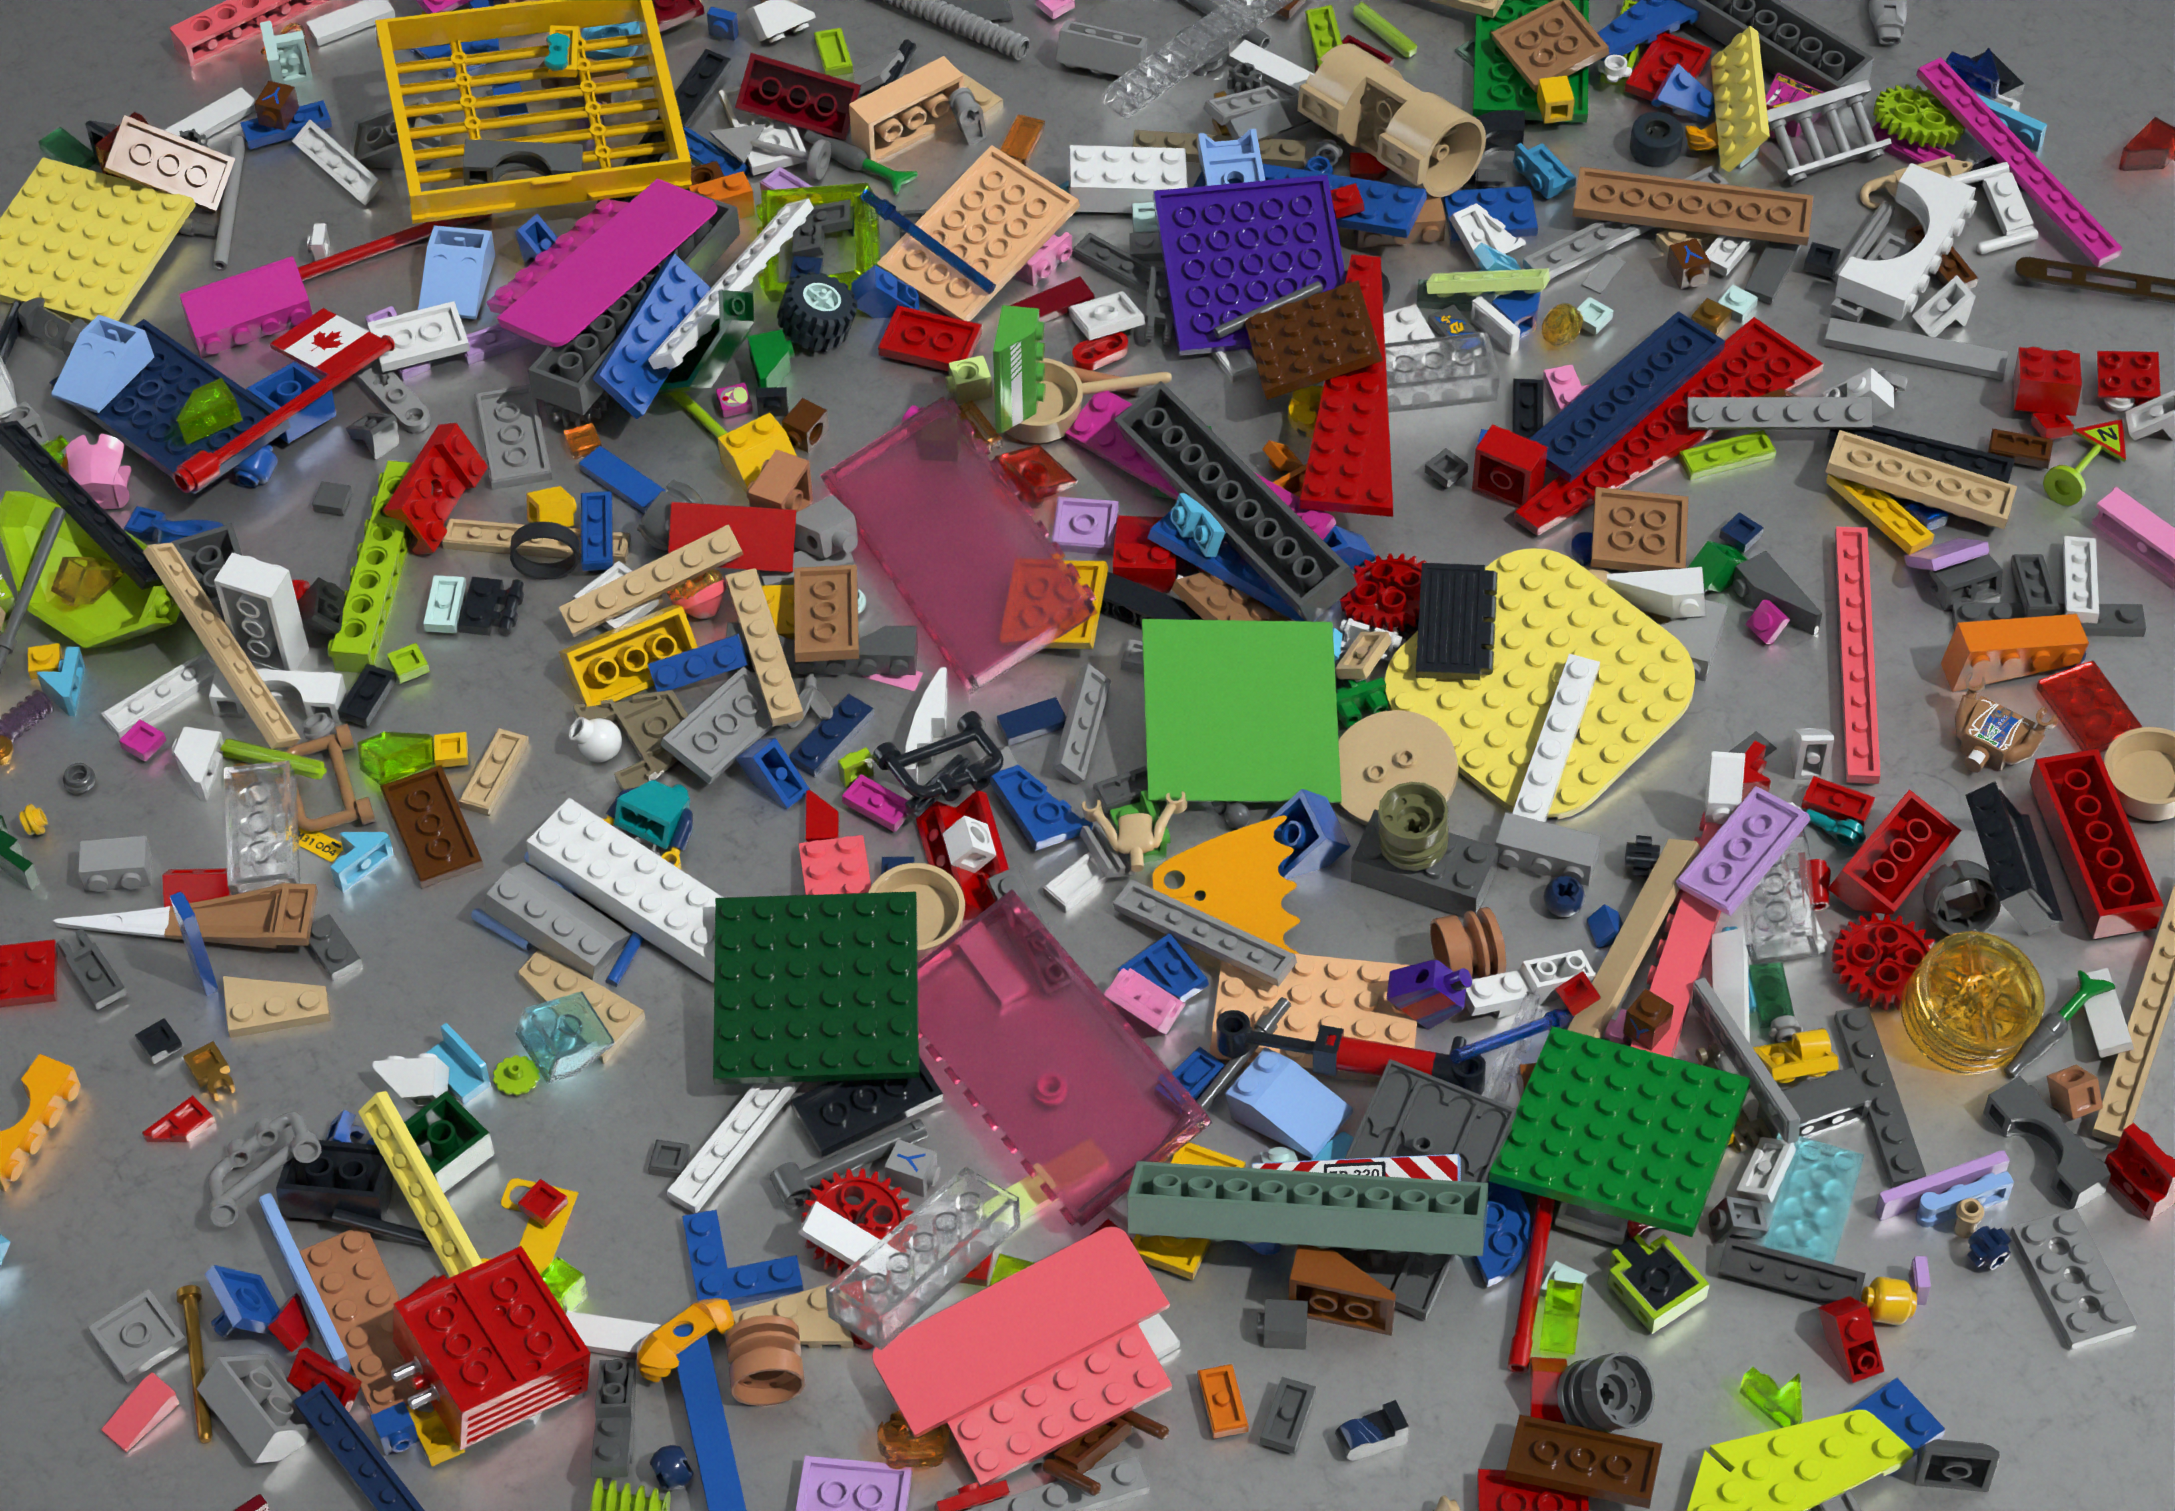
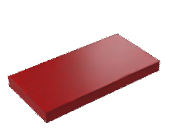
(762, 533)

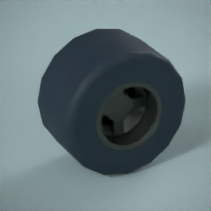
(1656, 139)

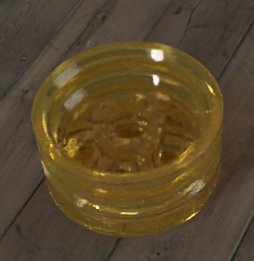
(1972, 1002)

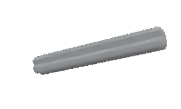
(1867, 236)

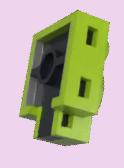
(1655, 1281)

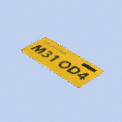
(320, 844)

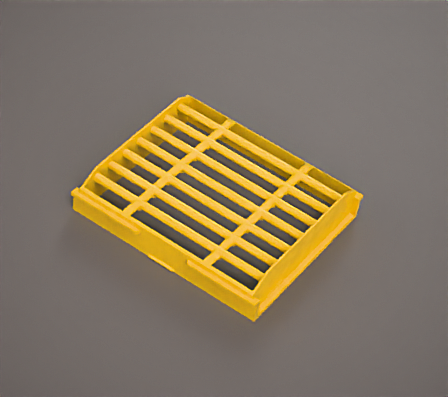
(519, 20)

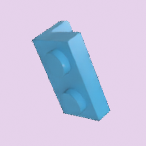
(1543, 170)

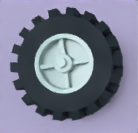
(817, 311)

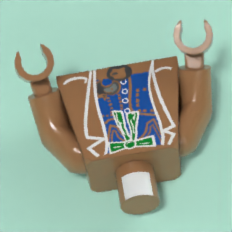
(1994, 733)

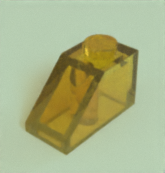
(84, 579)

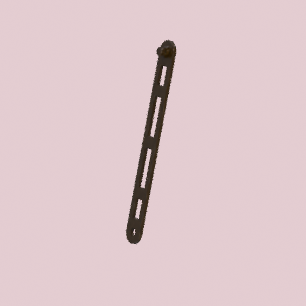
(2036, 270)

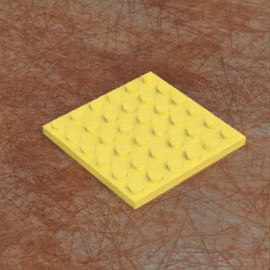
(84, 240)

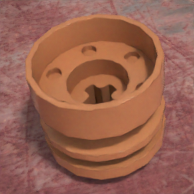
(1471, 946)
(765, 1360)

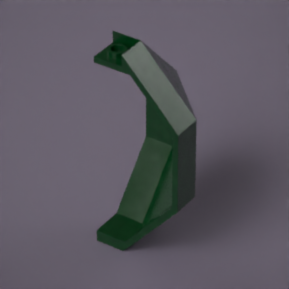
(717, 347)

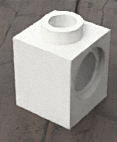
(969, 844)

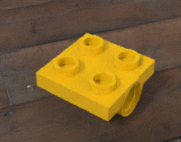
(1805, 1054)

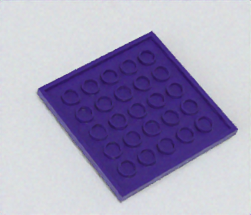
(1242, 249)

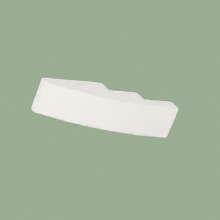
(929, 718)

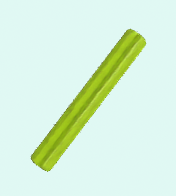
(258, 754)

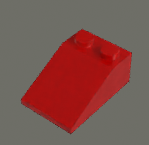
(1141, 558)

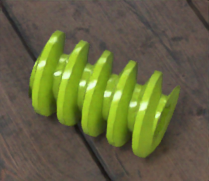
(612, 1500)

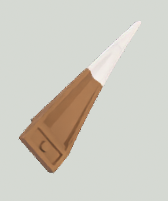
(251, 918)

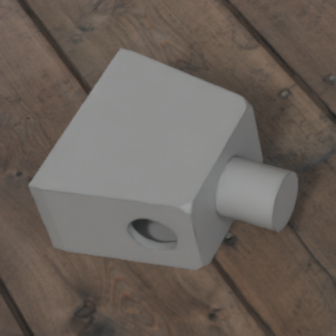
(826, 528)

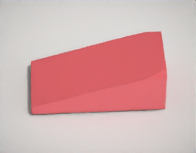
(140, 1412)

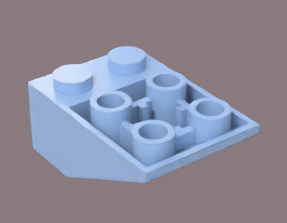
(457, 269)
(102, 363)

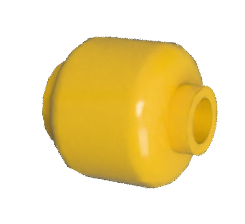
(1889, 1300)

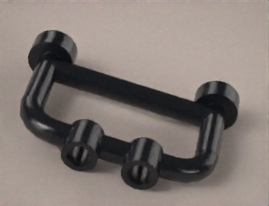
(972, 729)

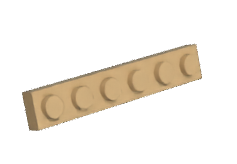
(651, 580)
(764, 647)

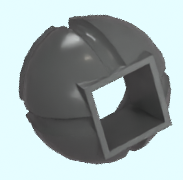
(657, 517)
(1967, 912)

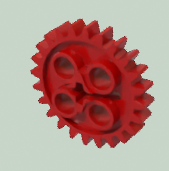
(1385, 593)
(1878, 943)
(865, 1190)

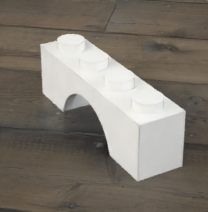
(310, 690)

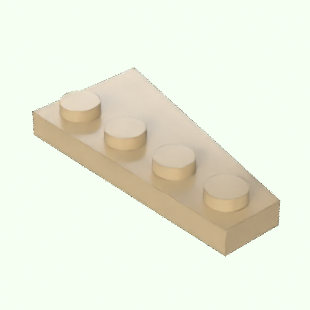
(553, 979)

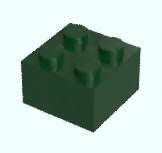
(449, 1140)

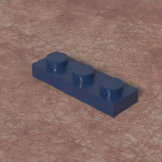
(831, 735)

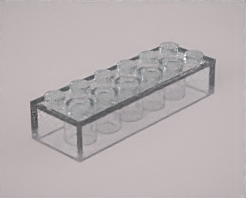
(923, 1258)

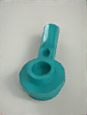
(1846, 832)

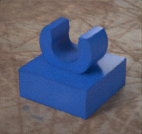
(342, 1128)

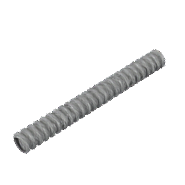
(967, 24)

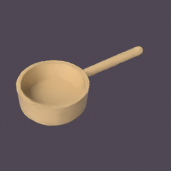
(1064, 400)
(2144, 772)
(938, 901)

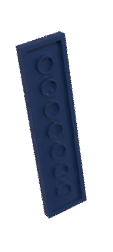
(1626, 395)

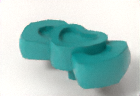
(558, 51)

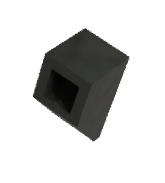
(322, 607)

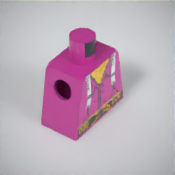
(1786, 91)

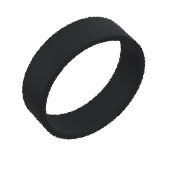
(548, 530)

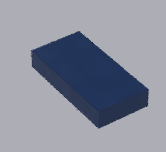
(1031, 721)

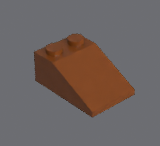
(1340, 1291)

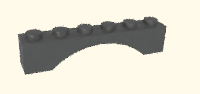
(885, 652)

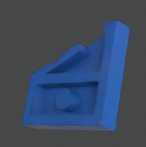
(1169, 968)

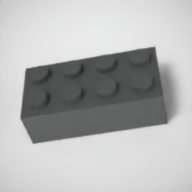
(1451, 885)

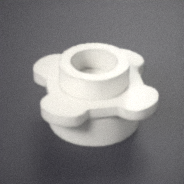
(1615, 68)

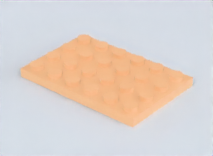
(991, 221)
(1321, 992)

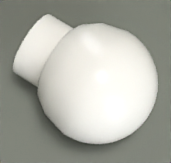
(596, 738)

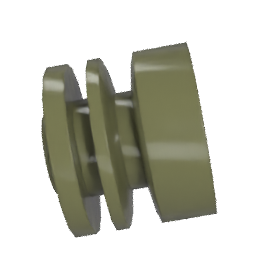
(1413, 826)

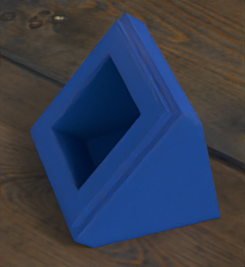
(1604, 925)

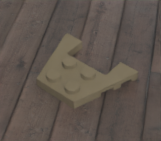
(645, 723)

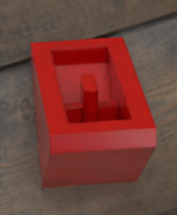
(1543, 1388)

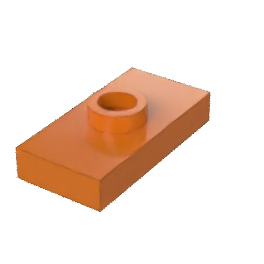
(1222, 1401)

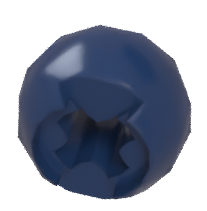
(1564, 896)
(671, 1467)

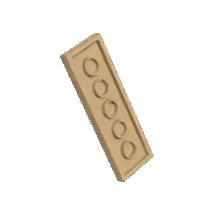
(1921, 479)

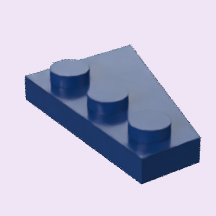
(1035, 810)

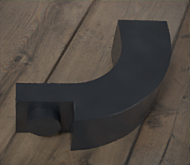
(1503, 132)

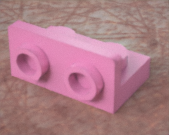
(1047, 259)

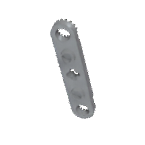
(394, 397)

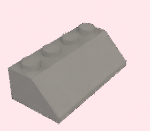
(554, 920)

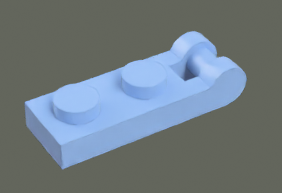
(1942, 1208)

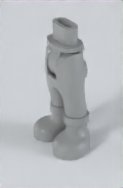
(1888, 19)

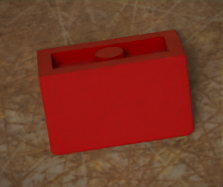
(195, 884)

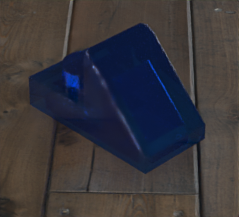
(1977, 75)

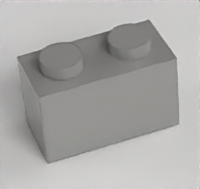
(115, 863)

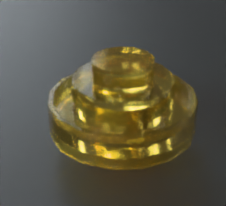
(1562, 325)

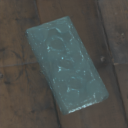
(1814, 1200)

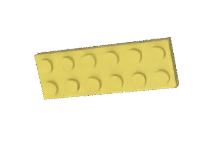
(1739, 99)

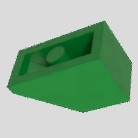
(770, 357)
(1717, 565)

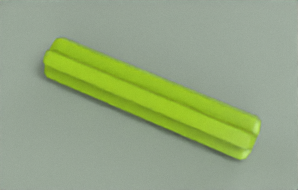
(1385, 30)

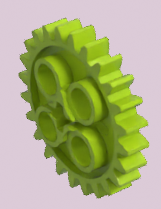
(1916, 116)

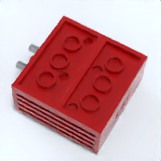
(489, 1348)

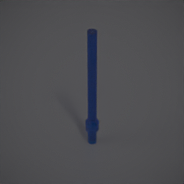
(888, 212)
(1556, 1018)

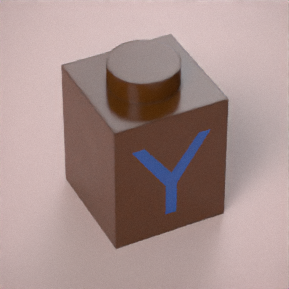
(276, 105)
(1688, 264)
(1648, 1019)

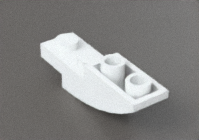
(1541, 976)

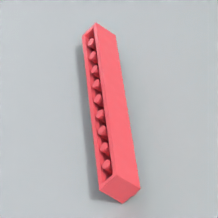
(1682, 954)

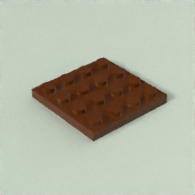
(1313, 340)

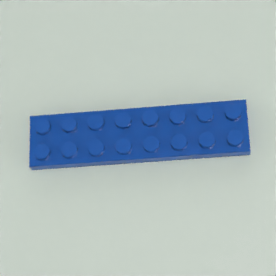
(1388, 207)

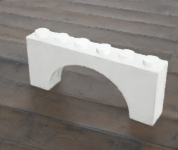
(1894, 283)

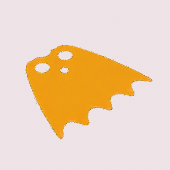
(1238, 879)

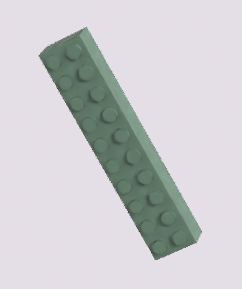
(1308, 1208)

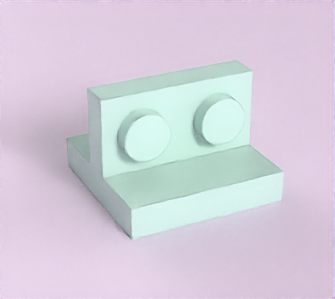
(286, 55)

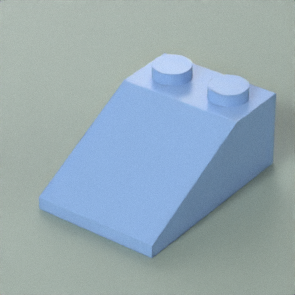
(1286, 1103)

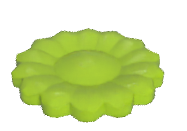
(516, 1075)

